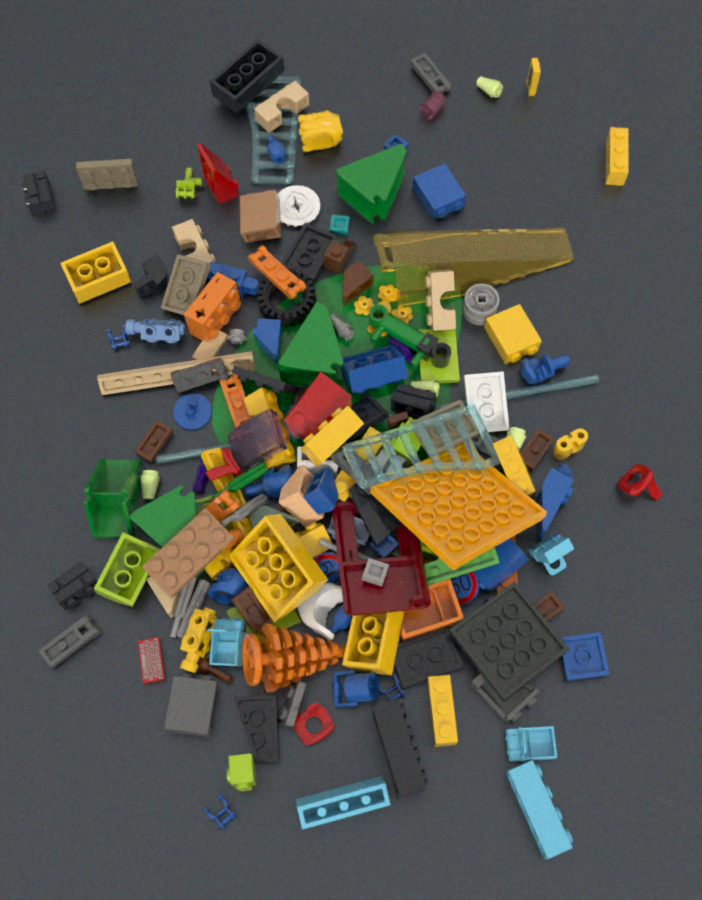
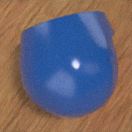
(228, 581)

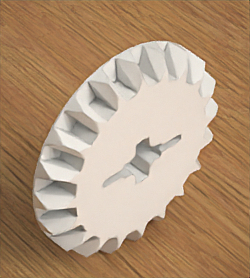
(307, 201)

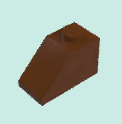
(338, 254)
(356, 281)

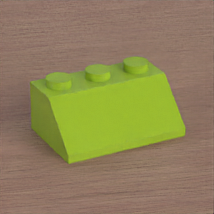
(124, 572)

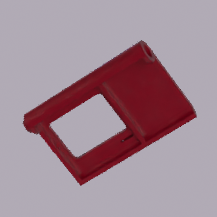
(405, 580)

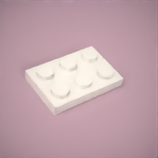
(488, 395)

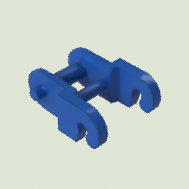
(124, 336)
(397, 695)
(226, 819)

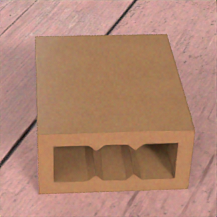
(260, 216)

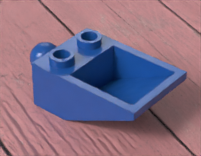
(552, 494)

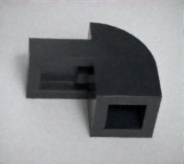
(156, 277)

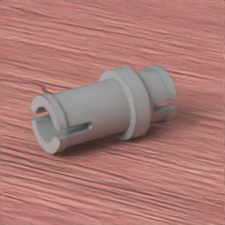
(343, 329)

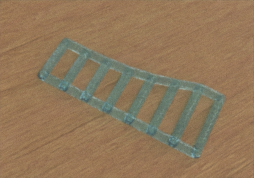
(256, 135)
(417, 467)

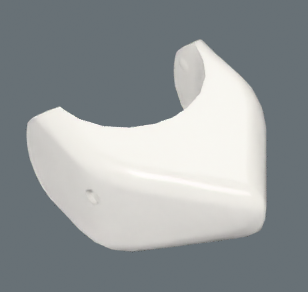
(316, 608)

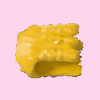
(320, 130)

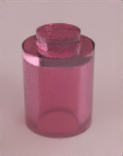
(433, 105)

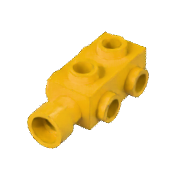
(196, 636)

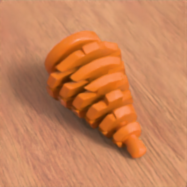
(285, 657)

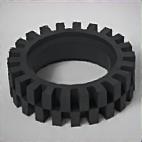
(286, 316)

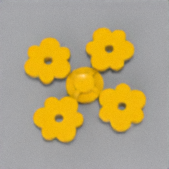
(387, 294)

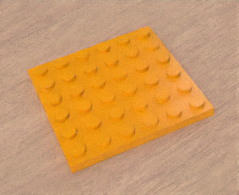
(459, 510)

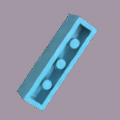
(342, 802)
(538, 810)

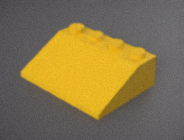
(277, 566)

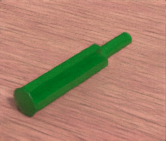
(245, 478)

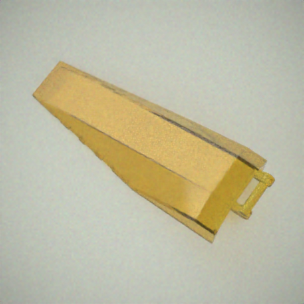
(472, 255)

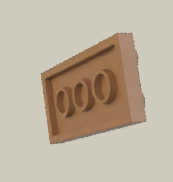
(188, 553)

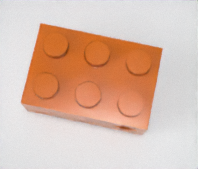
(216, 306)
(441, 613)

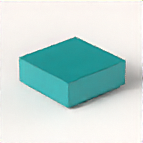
(339, 224)

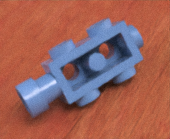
(160, 331)

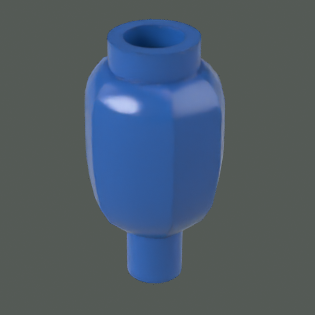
(276, 150)
(340, 620)

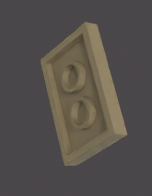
(107, 174)
(185, 284)
(450, 427)

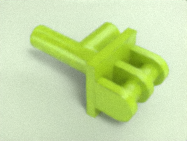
(187, 187)

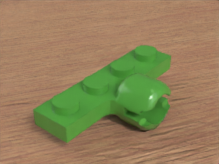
(440, 571)

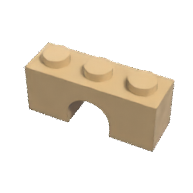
(291, 97)
(189, 237)
(438, 283)

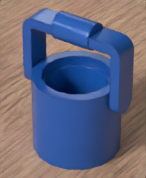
(357, 687)

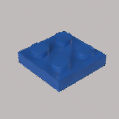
(585, 657)

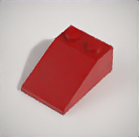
(217, 175)
(316, 405)

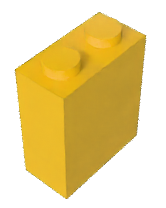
(512, 334)

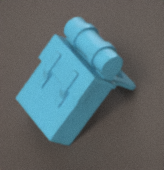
(550, 550)
(227, 642)
(531, 744)

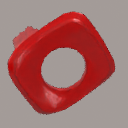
(230, 467)
(646, 481)
(313, 710)

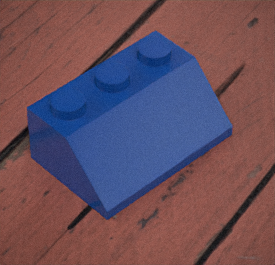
(373, 369)

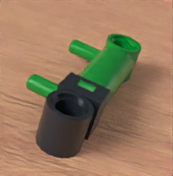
(424, 345)

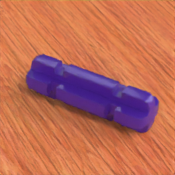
(403, 349)
(201, 478)

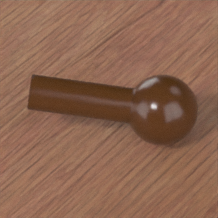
(204, 668)

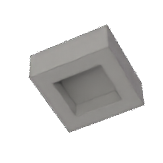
(375, 572)

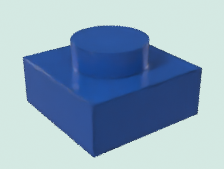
(395, 140)
(385, 547)

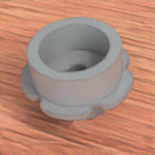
(237, 336)

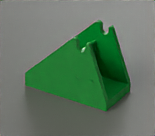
(372, 182)
(312, 351)
(113, 497)
(167, 516)

